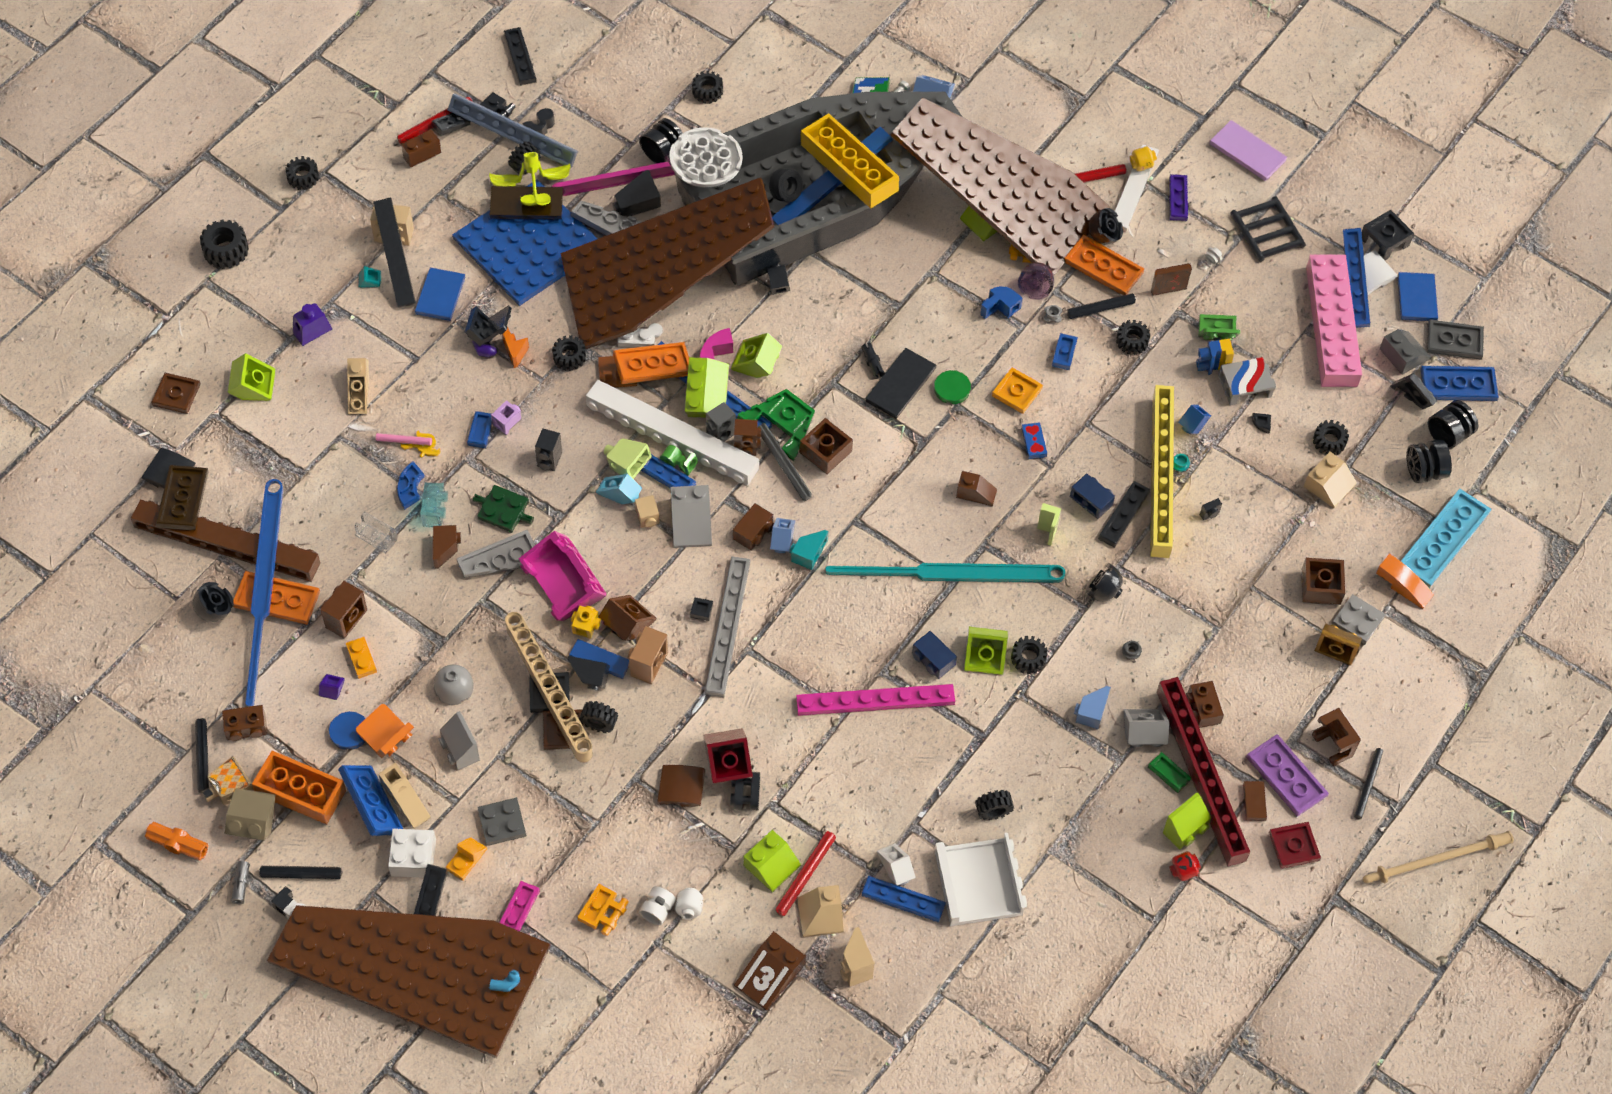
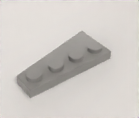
(496, 557)

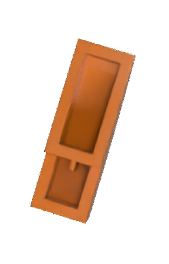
(1404, 581)

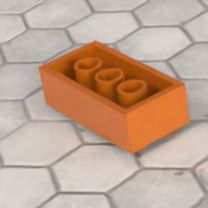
(300, 787)

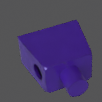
(310, 324)

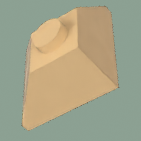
(821, 911)

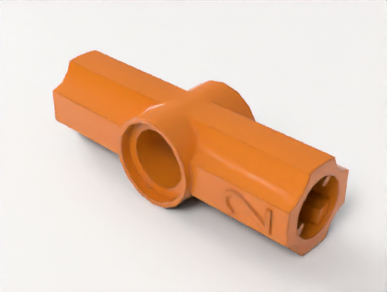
(176, 841)

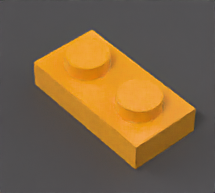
(361, 657)

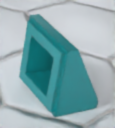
(369, 277)

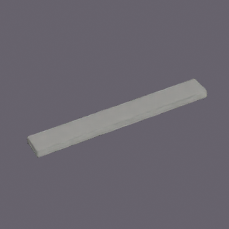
(727, 627)

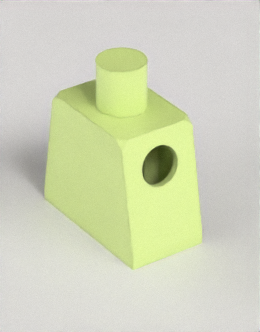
(627, 456)

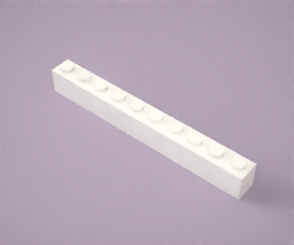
(672, 431)

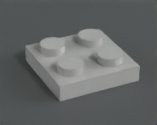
(1359, 618)

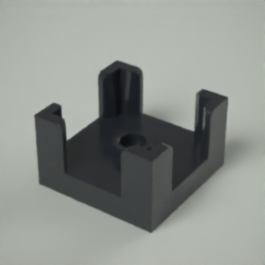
(1388, 233)

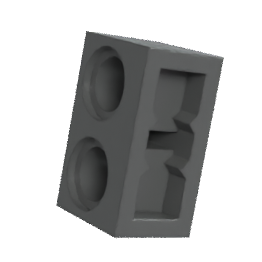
(720, 422)

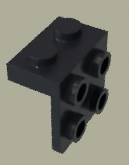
(483, 329)

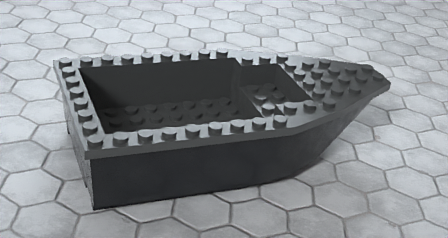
(776, 144)

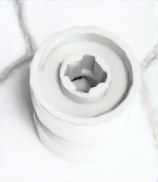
(657, 905)

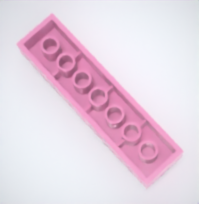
(1333, 321)

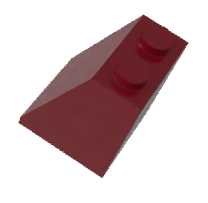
(728, 755)

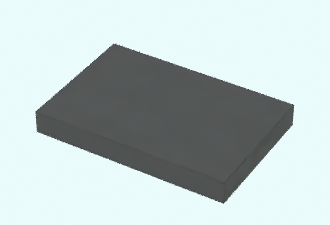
(1455, 339)

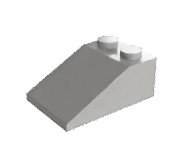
(691, 516)

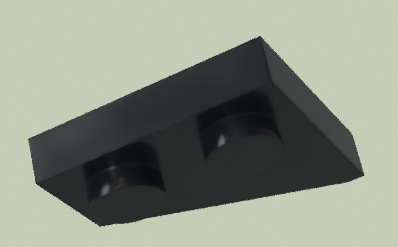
(1415, 391)

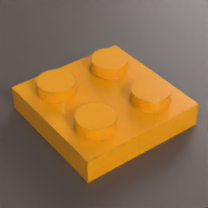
(1017, 390)

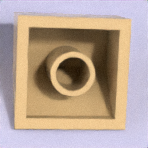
(1330, 480)
(857, 960)

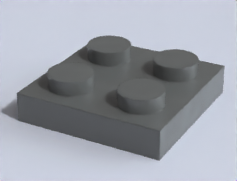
(501, 821)

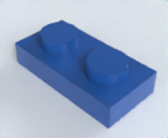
(1064, 351)

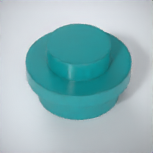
(1181, 462)

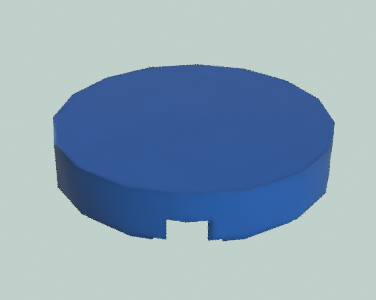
(343, 730)

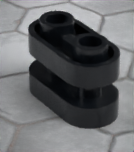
(737, 798)

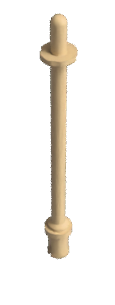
(1491, 842)

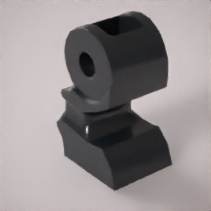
(545, 121)

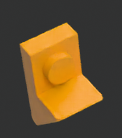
(465, 859)

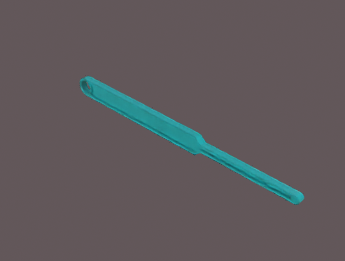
(959, 572)

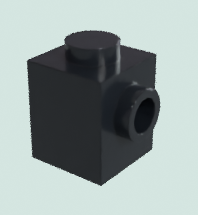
(778, 279)

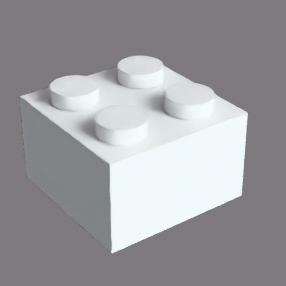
(411, 852)

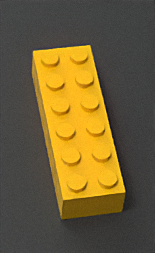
(849, 160)

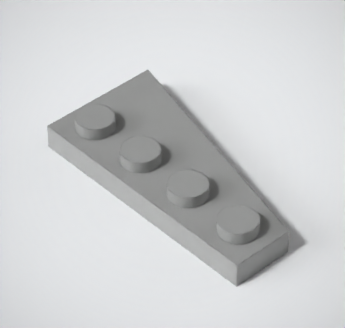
(601, 220)

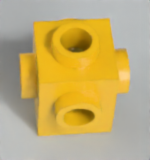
(585, 621)

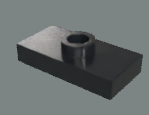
(449, 123)

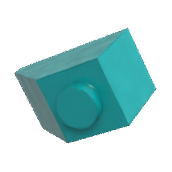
(809, 549)

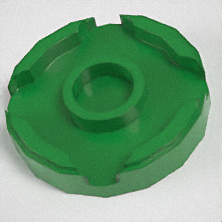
(952, 387)

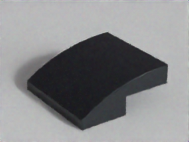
(158, 468)

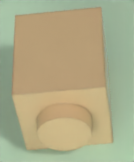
(647, 511)

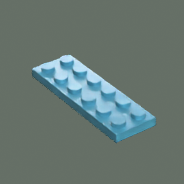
(1445, 536)

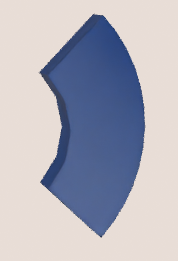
(408, 485)

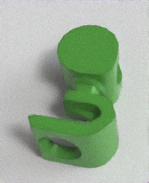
(673, 457)

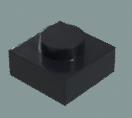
(1211, 509)
(701, 609)

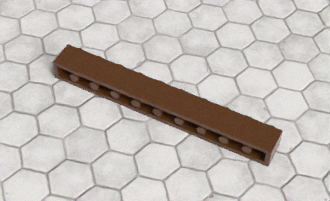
(229, 542)

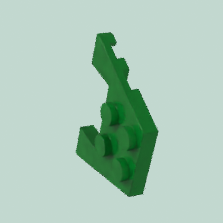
(786, 413)

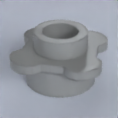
(1052, 309)

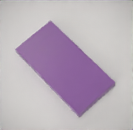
(1287, 775)

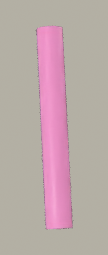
(403, 439)

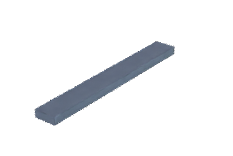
(511, 129)

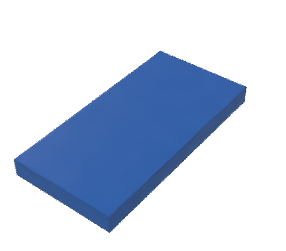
(1460, 382)
(370, 799)

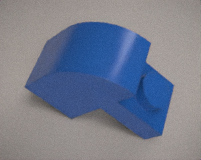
(1001, 299)

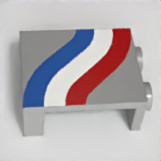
(1246, 378)

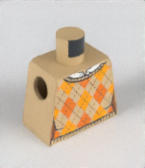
(225, 780)

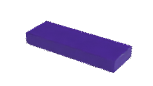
(1178, 197)

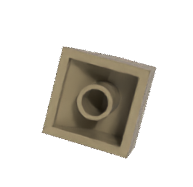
(250, 814)

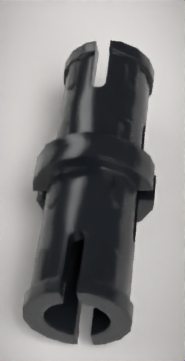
(872, 360)

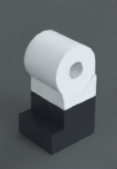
(284, 903)

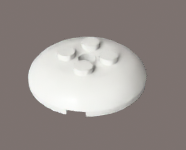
(700, 145)

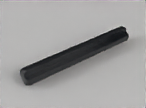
(1100, 306)
(201, 754)
(303, 872)

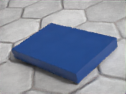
(440, 294)
(1417, 296)

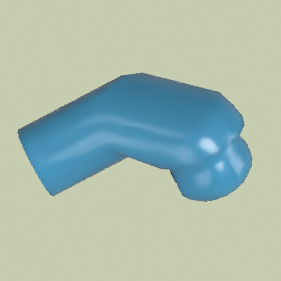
(507, 984)

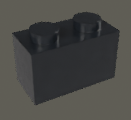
(548, 449)

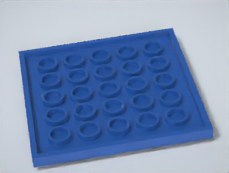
(522, 253)

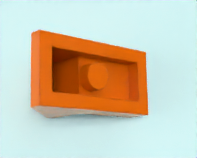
(515, 349)

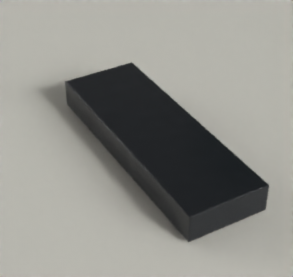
(431, 890)

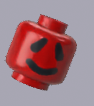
(1185, 866)

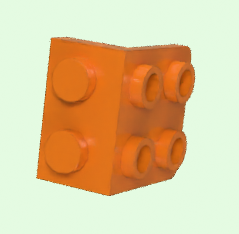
(383, 731)

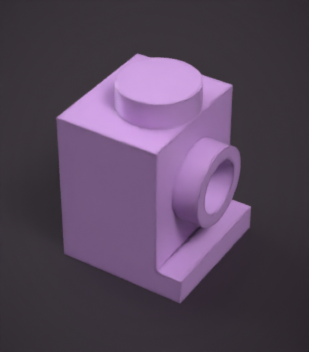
(506, 417)

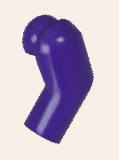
(484, 350)

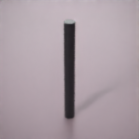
(1368, 783)

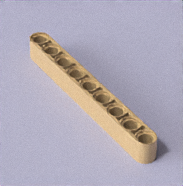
(550, 694)

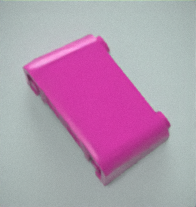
(562, 575)

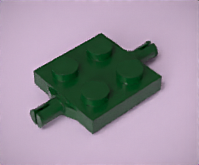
(503, 508)

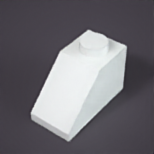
(896, 864)

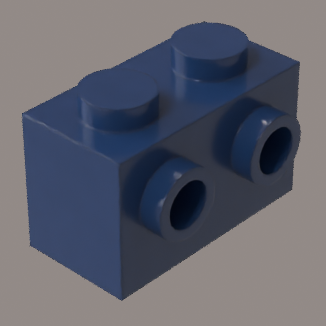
(1092, 495)
(934, 655)

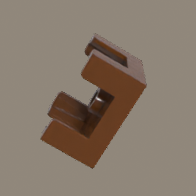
(1342, 733)

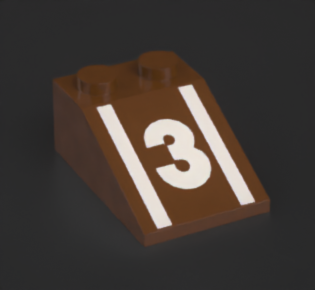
(770, 970)

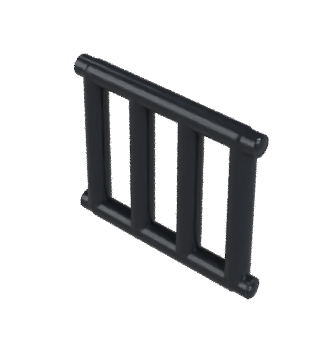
(1283, 215)

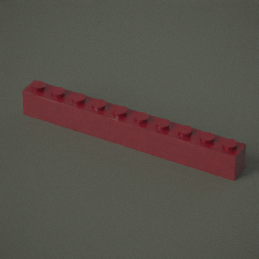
(1203, 771)

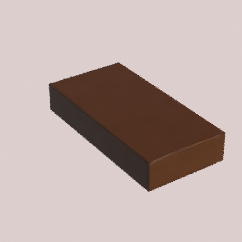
(1255, 801)

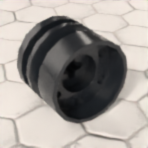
(658, 140)
(1453, 423)
(1429, 461)

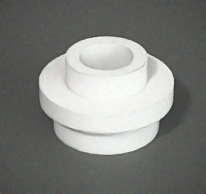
(1213, 255)

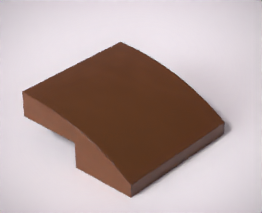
(681, 785)

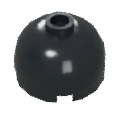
(1105, 227)
(1106, 584)
(212, 602)

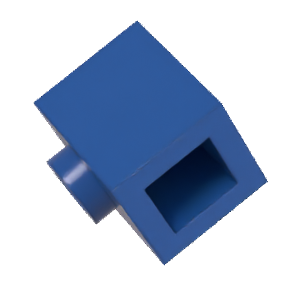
(1194, 419)

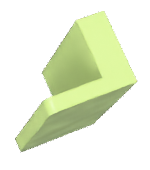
(1049, 520)

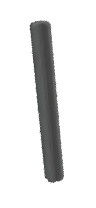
(785, 463)

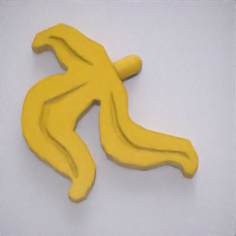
(426, 449)

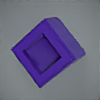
(331, 686)

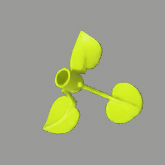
(531, 164)

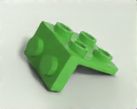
(1217, 327)

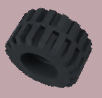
(224, 255)

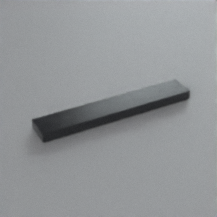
(394, 252)

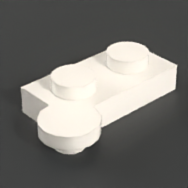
(641, 337)

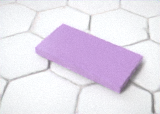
(1248, 150)

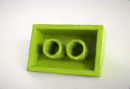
(705, 386)

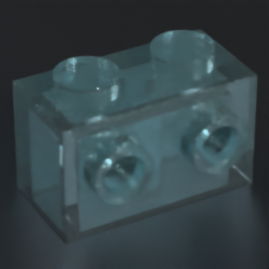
(433, 504)

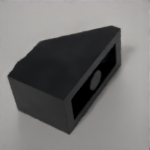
(590, 672)

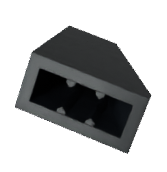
(637, 196)

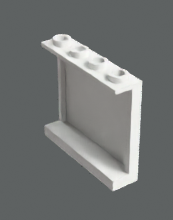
(980, 881)

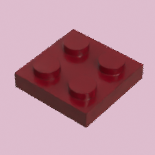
(1294, 845)

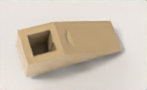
(357, 385)
(403, 795)

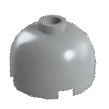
(453, 684)

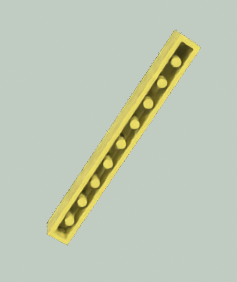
(1162, 471)

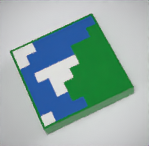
(871, 84)

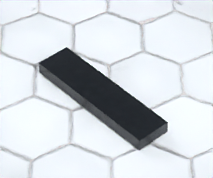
(520, 56)
(1124, 514)

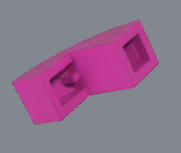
(718, 344)

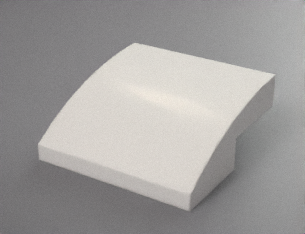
(1377, 271)

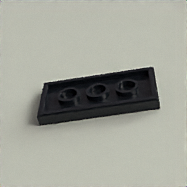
(901, 383)

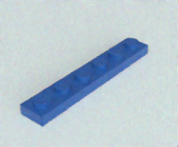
(1357, 277)

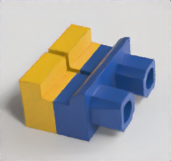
(1215, 355)

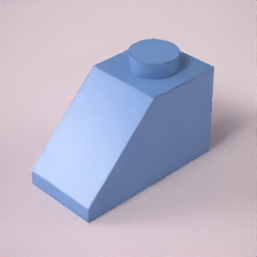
(782, 535)
(1092, 708)

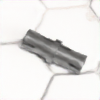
(240, 882)

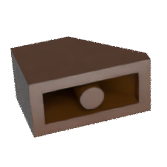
(975, 489)
(444, 543)

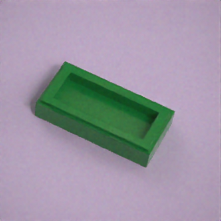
(1169, 772)

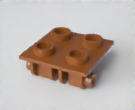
(609, 374)

